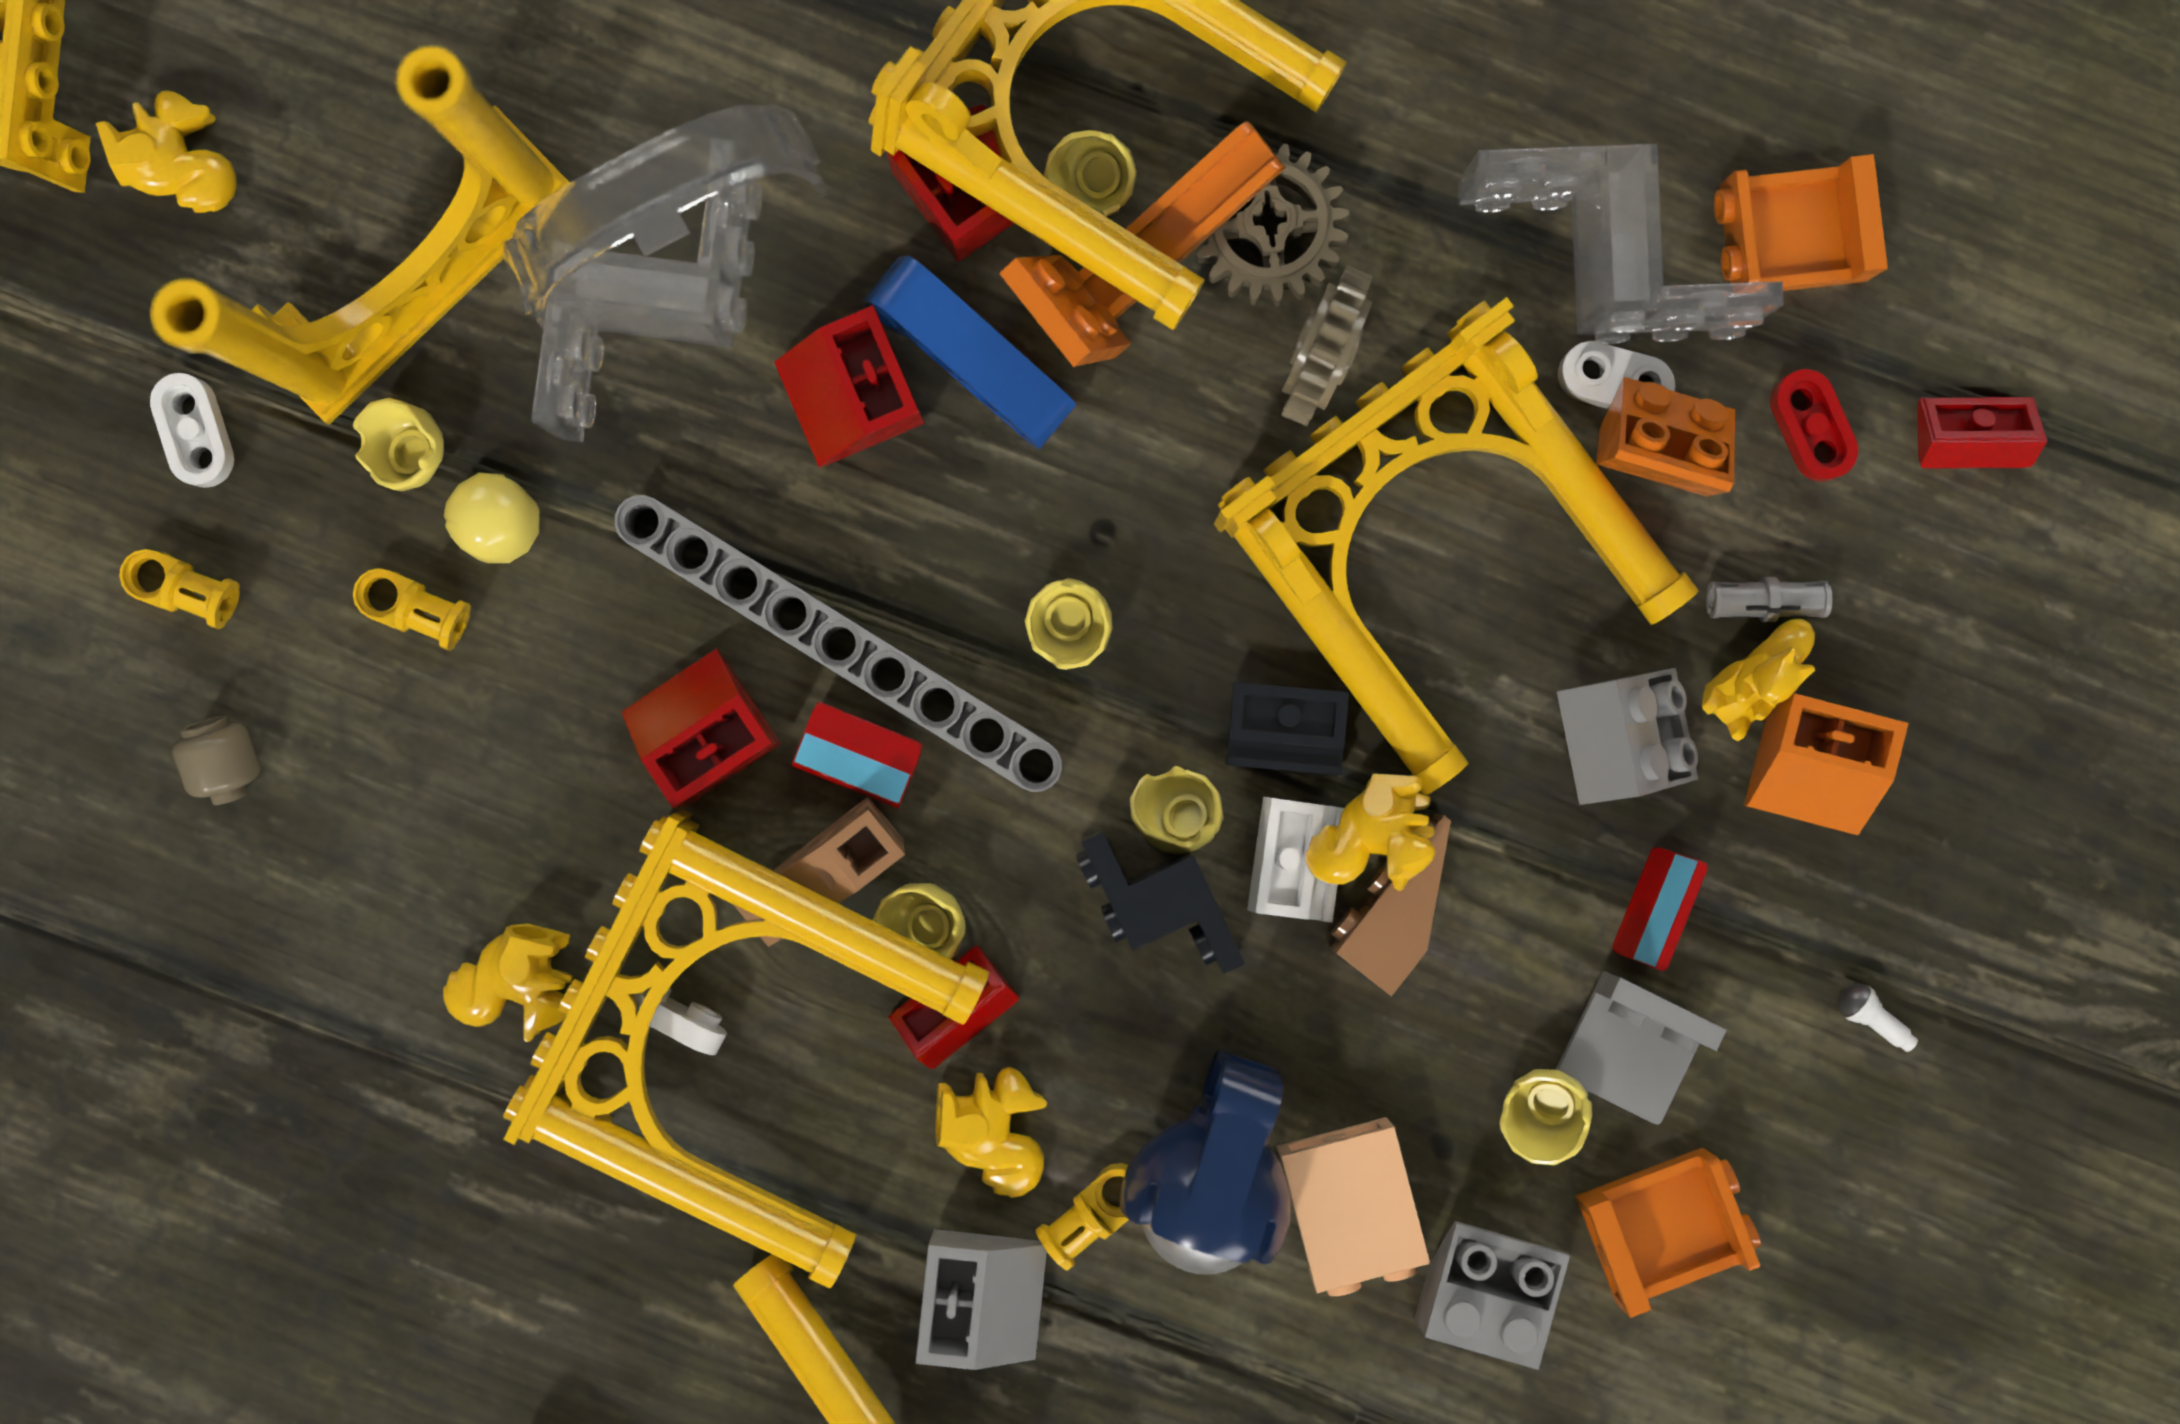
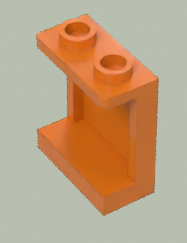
(1803, 226)
(1668, 1227)

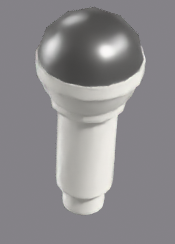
(1862, 1006)

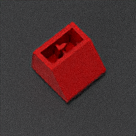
(952, 213)
(848, 387)
(698, 730)

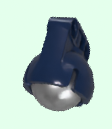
(1211, 1182)

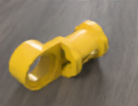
(179, 588)
(410, 608)
(1083, 1222)

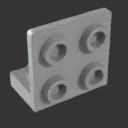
(1635, 1047)

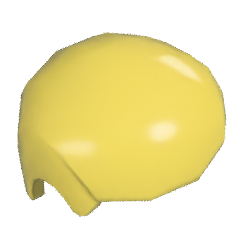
(1093, 169)
(398, 443)
(492, 518)
(1068, 623)
(1176, 810)
(925, 916)
(1546, 1116)

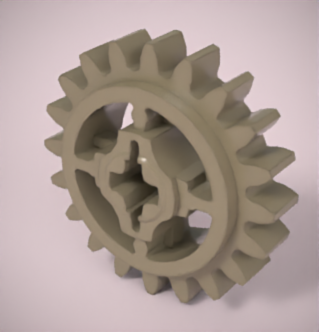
(1291, 223)
(1327, 345)

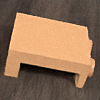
(1354, 1207)

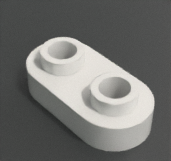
(1614, 366)
(191, 434)
(691, 1026)

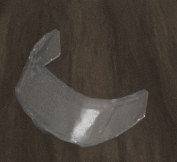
(648, 189)

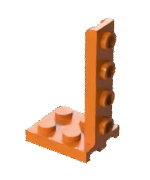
(1082, 308)

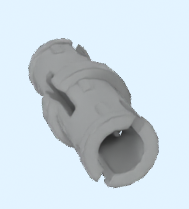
(1769, 599)

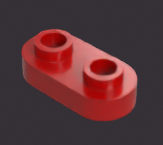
(1818, 423)

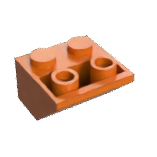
(1669, 438)
(1824, 763)

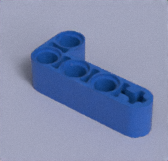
(969, 349)

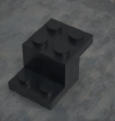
(1159, 902)

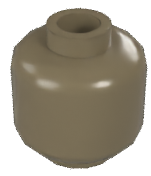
(216, 760)

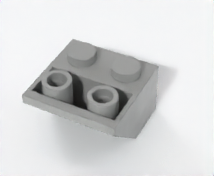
(1628, 736)
(1491, 1294)
(980, 1300)

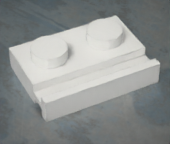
(1280, 874)

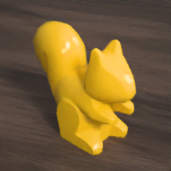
(157, 159)
(1761, 680)
(1380, 824)
(513, 969)
(979, 1134)

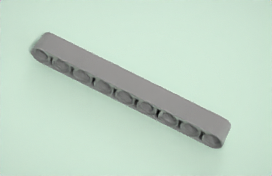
(812, 637)

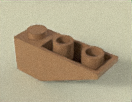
(843, 856)
(1392, 925)

